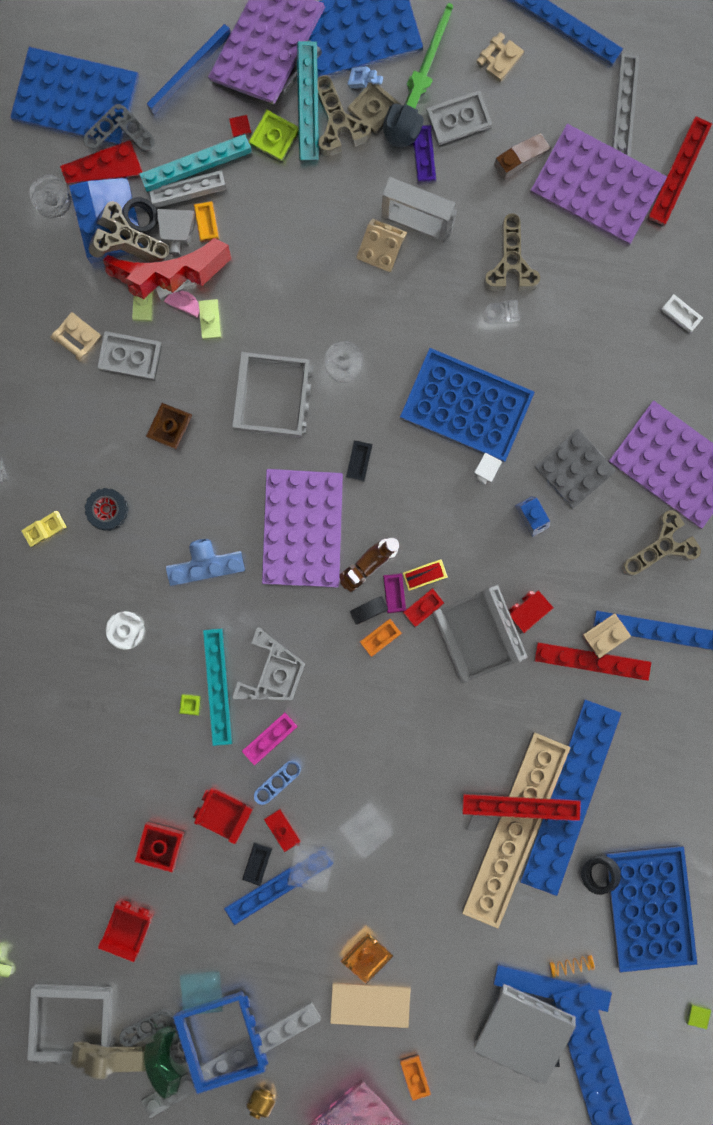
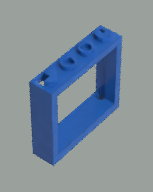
(190, 1053)

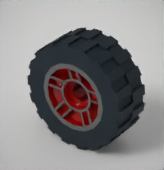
(102, 499)

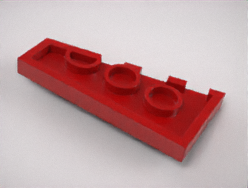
(110, 163)

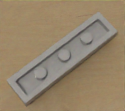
(188, 189)

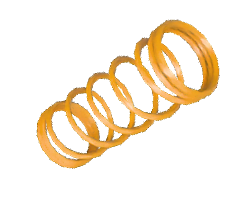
(590, 964)

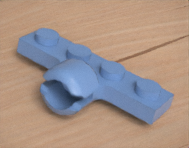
(204, 564)

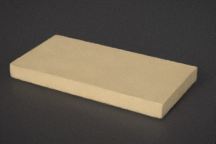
(370, 1005)

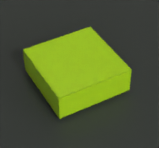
(190, 704)
(699, 1016)

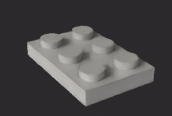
(459, 117)
(129, 355)

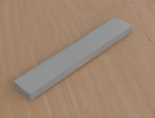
(625, 103)

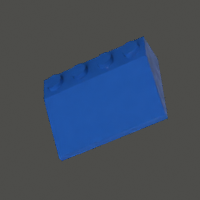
(90, 199)

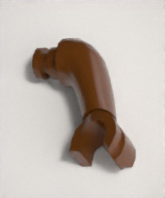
(370, 561)

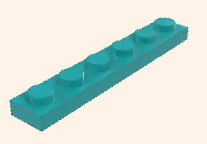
(307, 100)
(195, 163)
(217, 687)

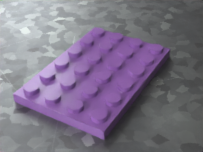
(265, 46)
(598, 184)
(670, 463)
(302, 528)

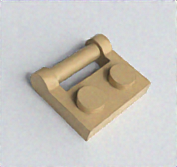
(81, 332)

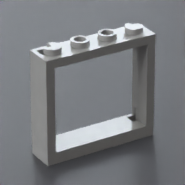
(420, 200)
(245, 359)
(66, 992)

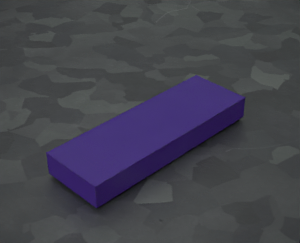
(424, 156)

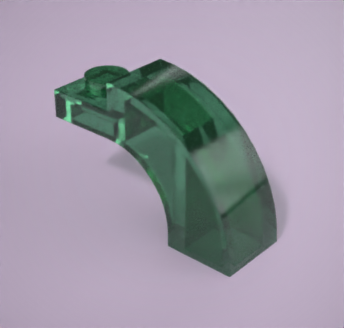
(158, 1065)

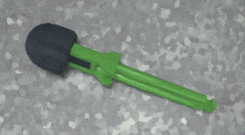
(403, 122)

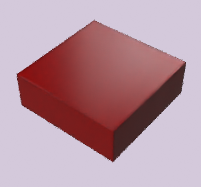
(240, 125)

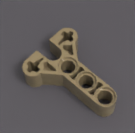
(349, 125)
(119, 226)
(520, 269)
(664, 534)
(101, 1060)

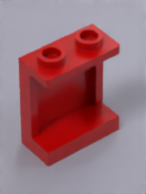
(223, 814)
(126, 930)

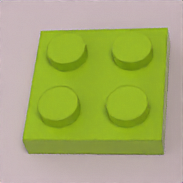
(274, 135)

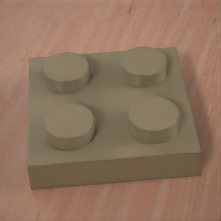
(372, 106)

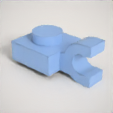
(361, 76)

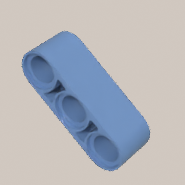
(272, 790)

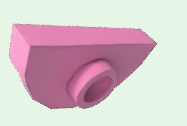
(183, 301)

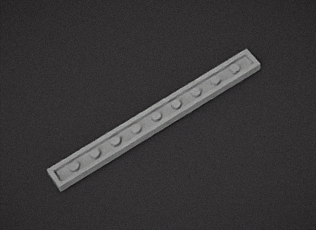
(237, 1056)

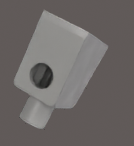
(176, 228)

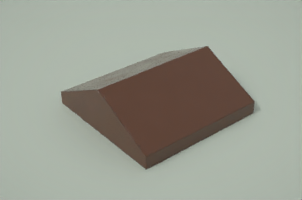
(169, 426)

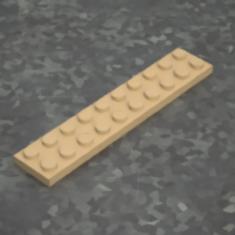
(514, 834)

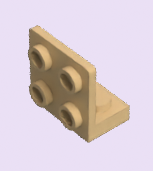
(381, 245)

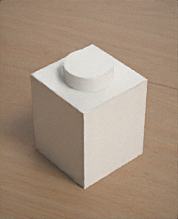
(487, 469)

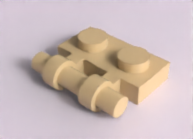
(504, 61)

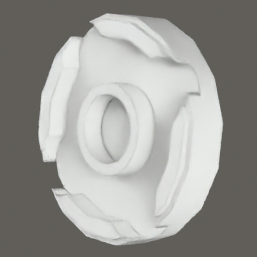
(125, 630)

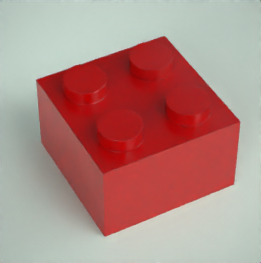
(530, 611)
(159, 846)

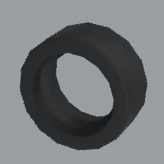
(148, 207)
(368, 610)
(589, 883)

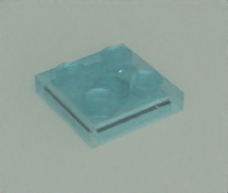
(201, 989)

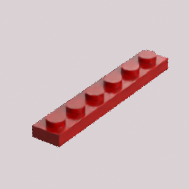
(680, 171)
(589, 661)
(521, 807)

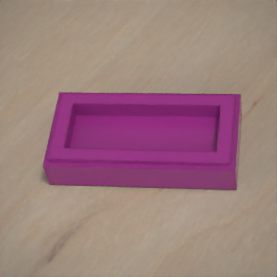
(394, 593)

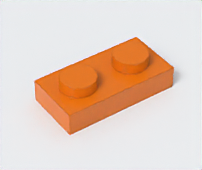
(380, 637)
(415, 1077)

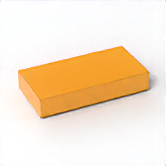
(206, 221)

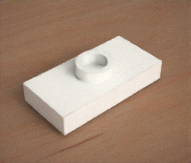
(681, 313)

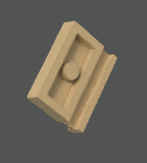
(606, 635)

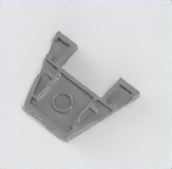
(279, 675)

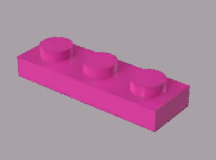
(269, 738)

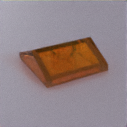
(367, 958)

